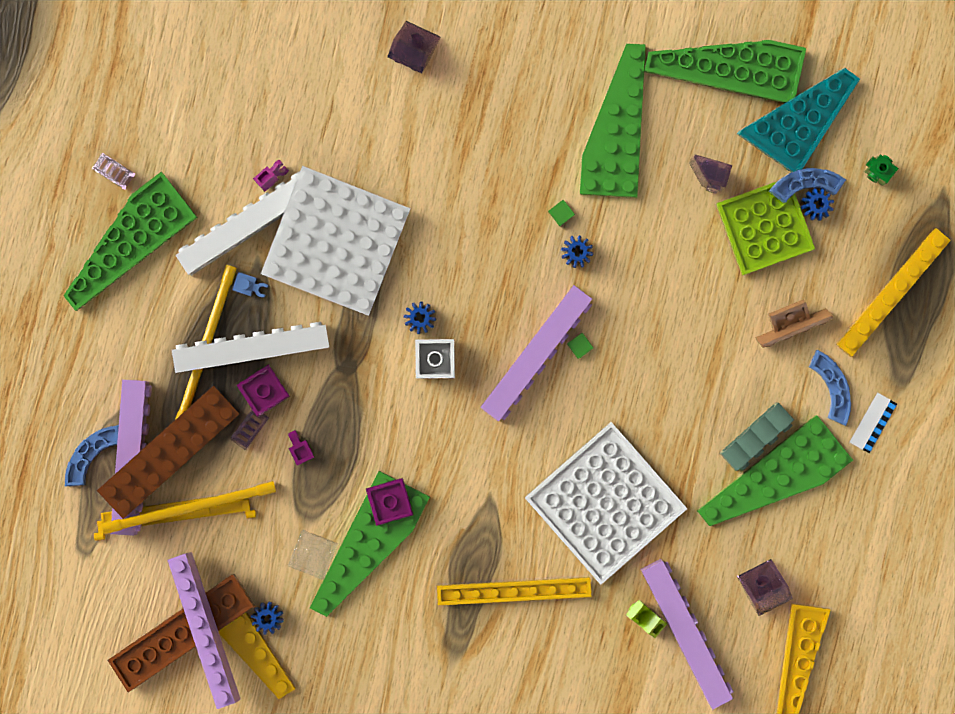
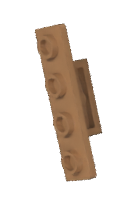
(791, 321)

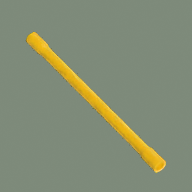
(226, 282)
(119, 524)

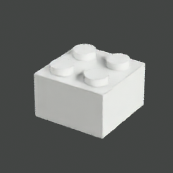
(435, 358)

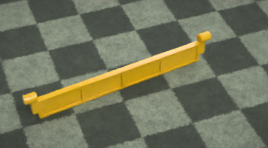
(232, 507)

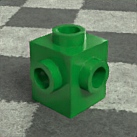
(880, 169)

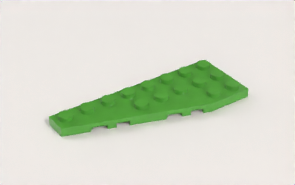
(749, 68)
(613, 147)
(142, 226)
(795, 465)
(365, 548)

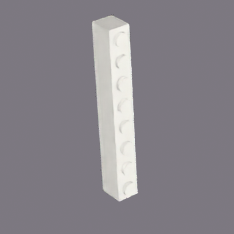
(236, 229)
(250, 348)

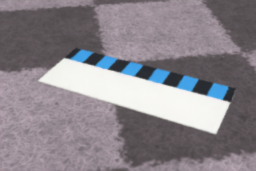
(873, 422)

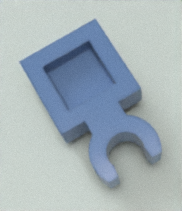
(247, 284)

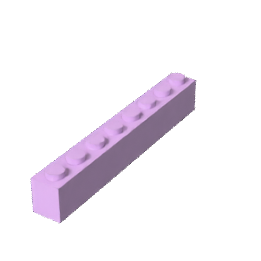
(536, 352)
(131, 434)
(204, 630)
(686, 633)

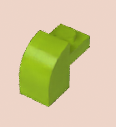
(646, 618)

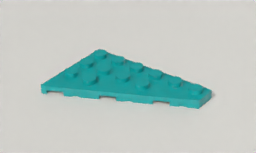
(797, 126)

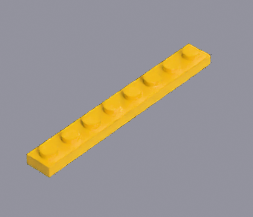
(893, 292)
(514, 591)

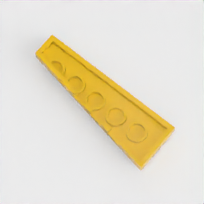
(802, 644)
(257, 654)

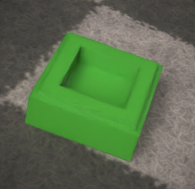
(561, 213)
(580, 345)

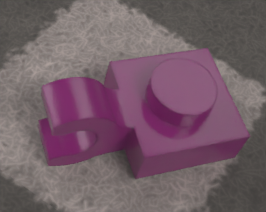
(268, 177)
(300, 450)

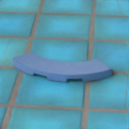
(804, 179)
(837, 385)
(86, 452)

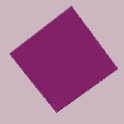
(263, 390)
(389, 501)

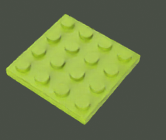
(764, 228)

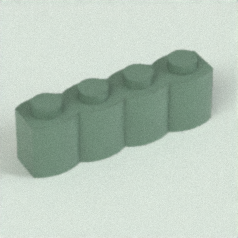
(756, 436)

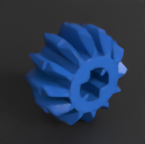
(811, 207)
(571, 255)
(416, 323)
(269, 624)

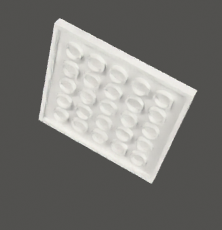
(335, 240)
(605, 503)

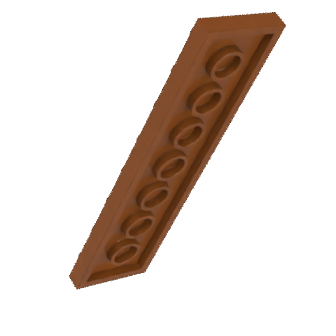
(167, 452)
(173, 636)

